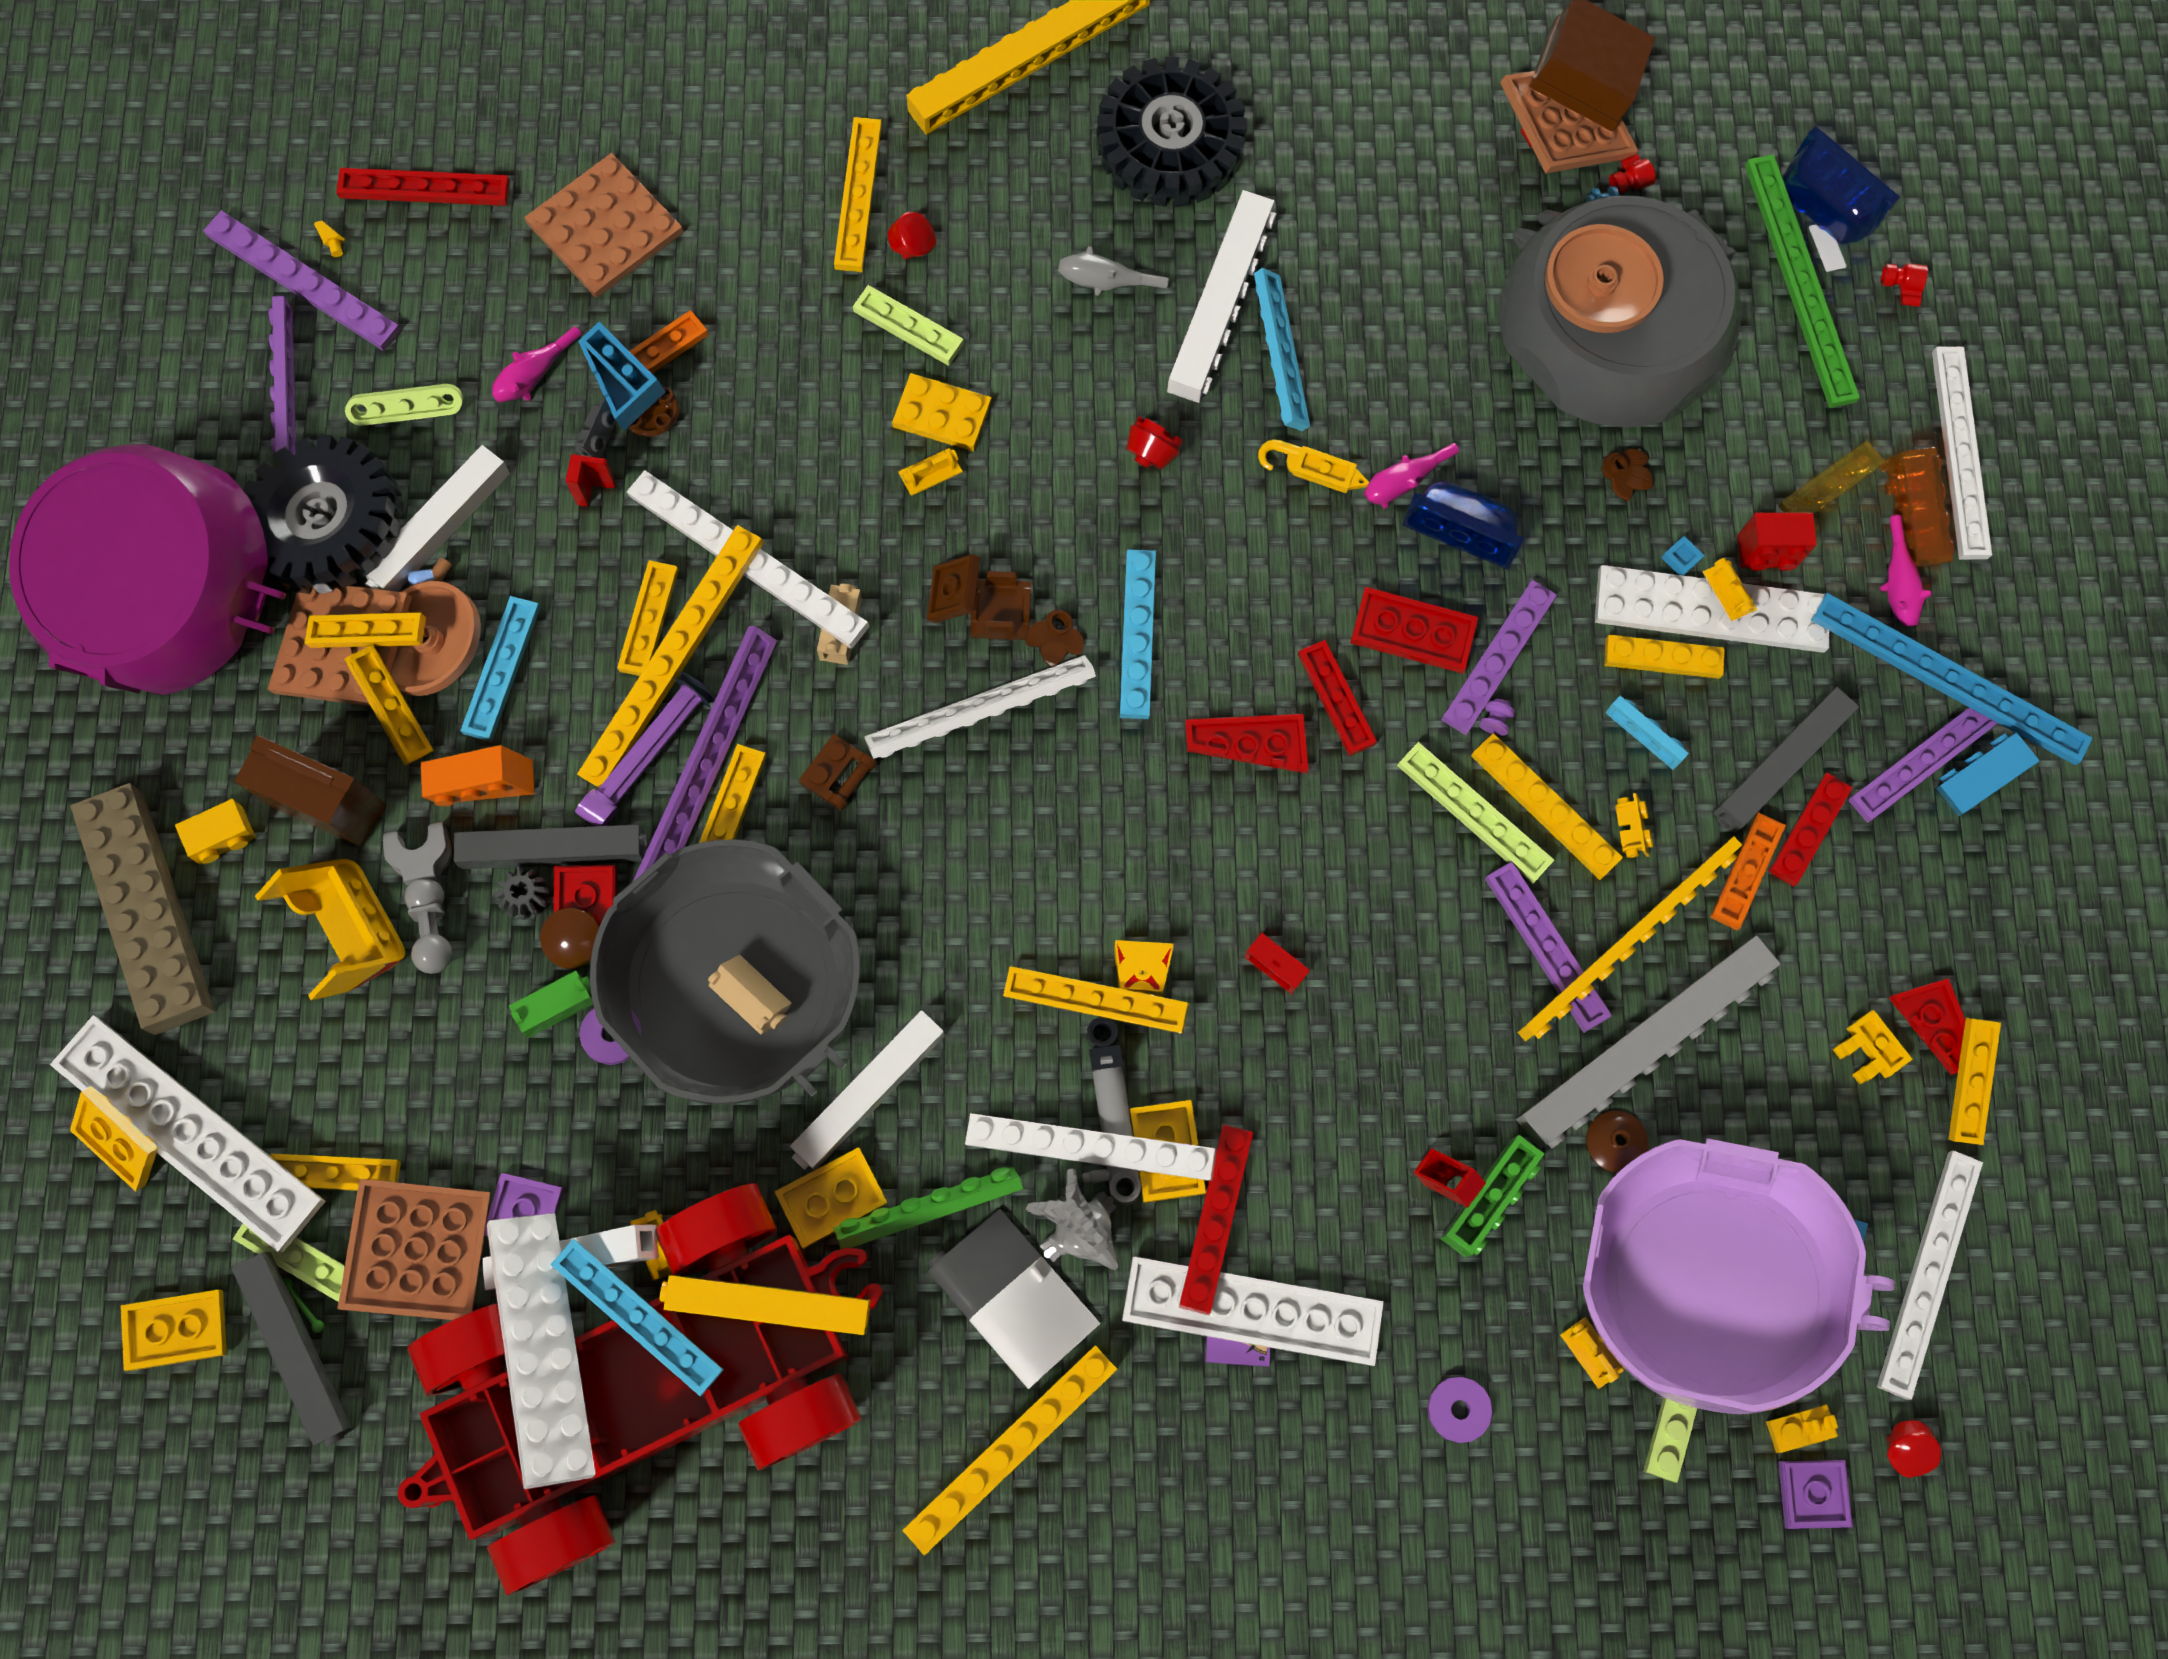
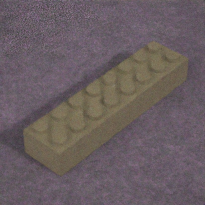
(142, 909)

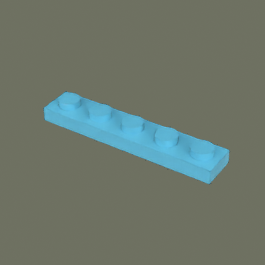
(500, 669)

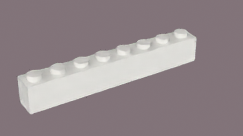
(1220, 297)

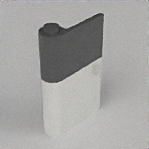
(1013, 1298)

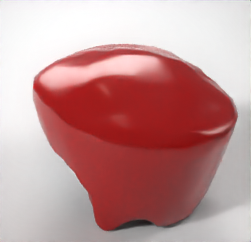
(911, 235)
(1913, 1449)

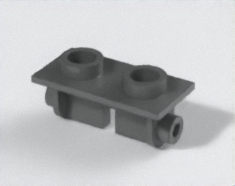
(600, 425)

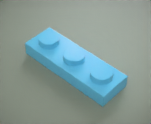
(1647, 732)

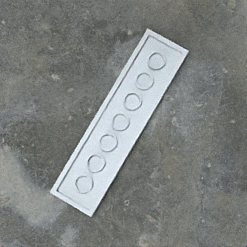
(1692, 608)
(1258, 1313)
(540, 1352)

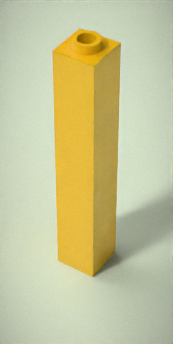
(765, 1304)

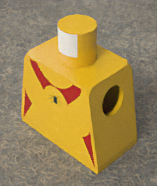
(1142, 966)

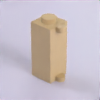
(829, 647)
(750, 994)

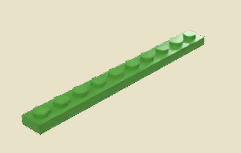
(1802, 281)

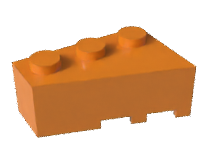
(477, 776)

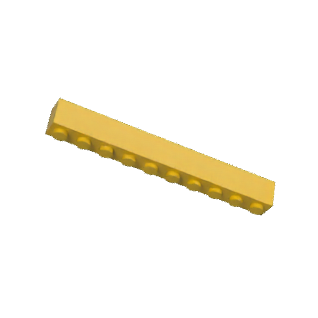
(1014, 58)

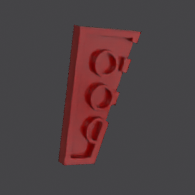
(1258, 740)

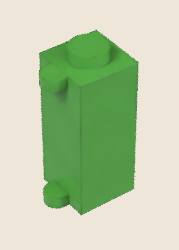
(552, 1004)

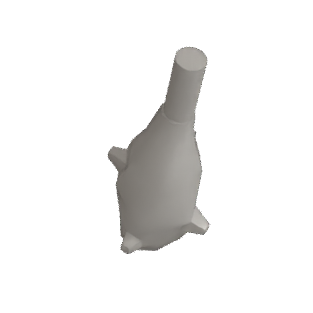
(1104, 274)

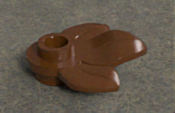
(1630, 473)
(1055, 642)

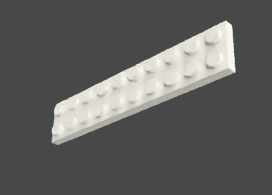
(191, 1134)

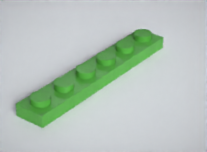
(921, 1210)

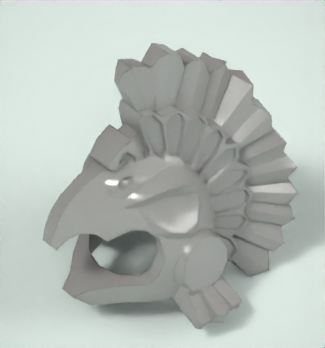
(1081, 1226)

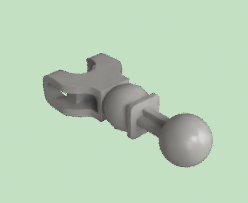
(424, 894)

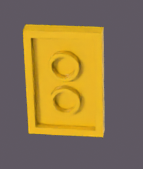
(941, 412)
(1167, 1123)
(113, 1138)
(830, 1196)
(173, 1330)

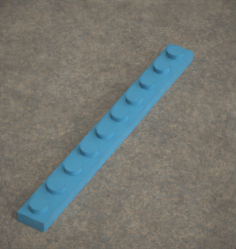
(1952, 679)

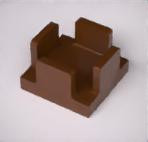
(1001, 607)

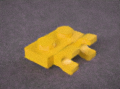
(1879, 1045)

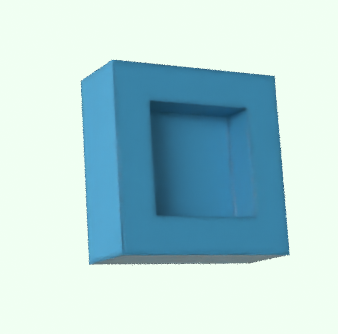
(1682, 556)

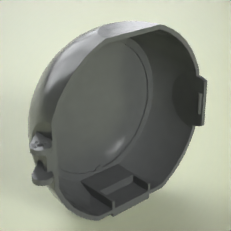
(1645, 370)
(678, 929)

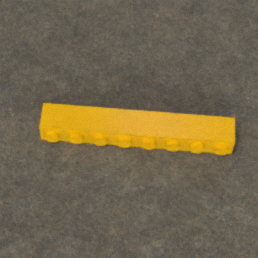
(1009, 1450)

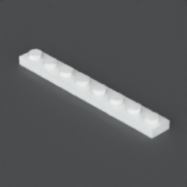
(1961, 453)
(979, 706)
(1091, 1147)
(1929, 1275)

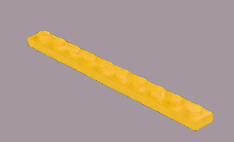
(671, 655)
(1623, 948)

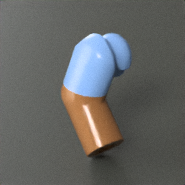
(437, 573)

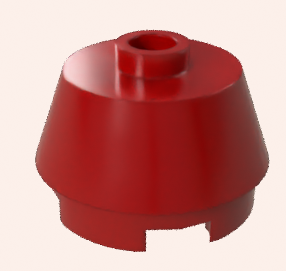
(1152, 444)

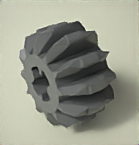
(522, 904)

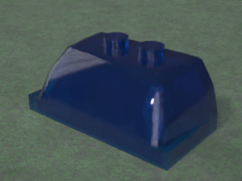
(1836, 189)
(1466, 522)

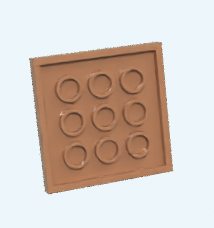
(1561, 135)
(603, 225)
(323, 671)
(414, 1250)

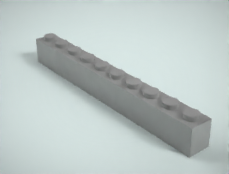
(1648, 1042)

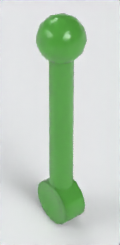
(317, 1325)

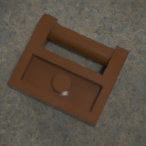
(830, 766)

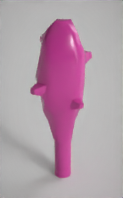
(528, 368)
(1404, 476)
(1904, 582)

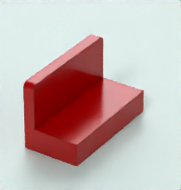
(584, 474)

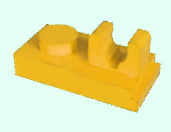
(1802, 1428)

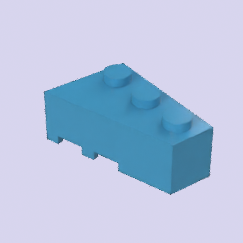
(621, 377)
(1986, 773)

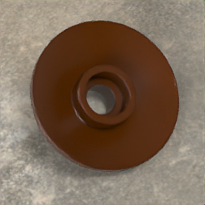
(1602, 1143)

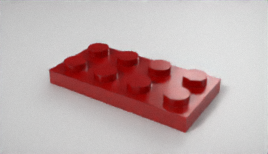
(1414, 630)

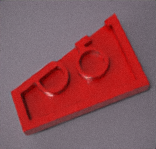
(1936, 1019)

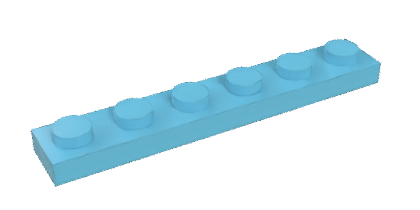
(1281, 350)
(1137, 634)
(637, 1317)

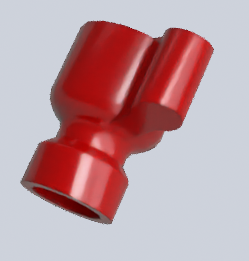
(1636, 176)
(1909, 278)

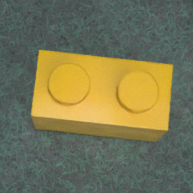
(215, 832)

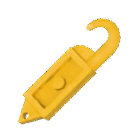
(1315, 466)

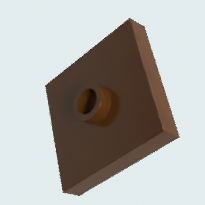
(953, 588)

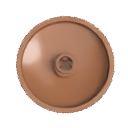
(1604, 278)
(448, 639)

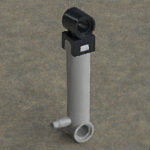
(1111, 1105)

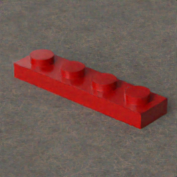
(1337, 698)
(1810, 829)

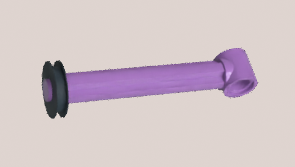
(600, 805)

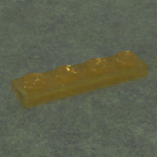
(1834, 481)

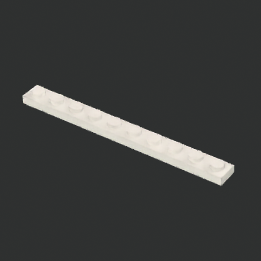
(763, 570)

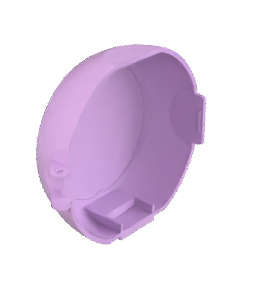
(1727, 1276)

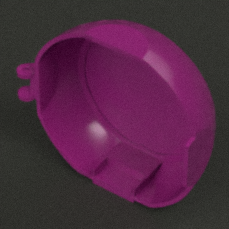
(139, 568)

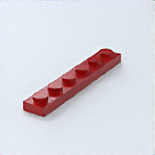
(423, 186)
(1215, 1220)

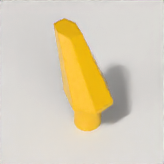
(330, 238)

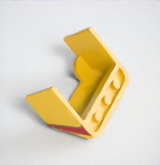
(349, 916)

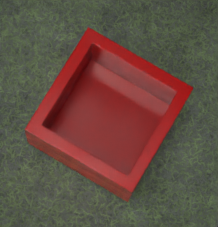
(1776, 540)

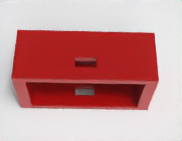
(1276, 963)
(1439, 1169)

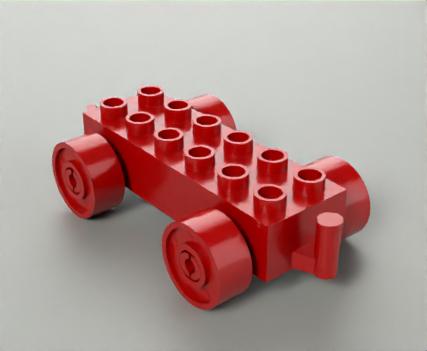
(629, 1395)

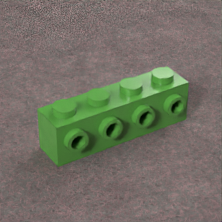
(1503, 1186)

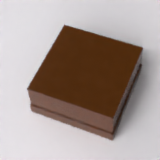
(1592, 63)
(310, 791)

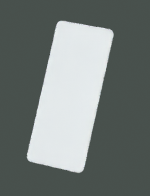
(1828, 249)

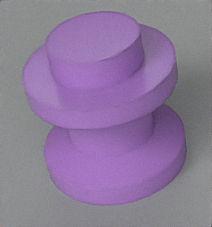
(1498, 711)

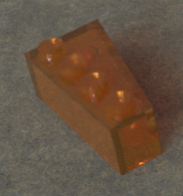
(1920, 502)

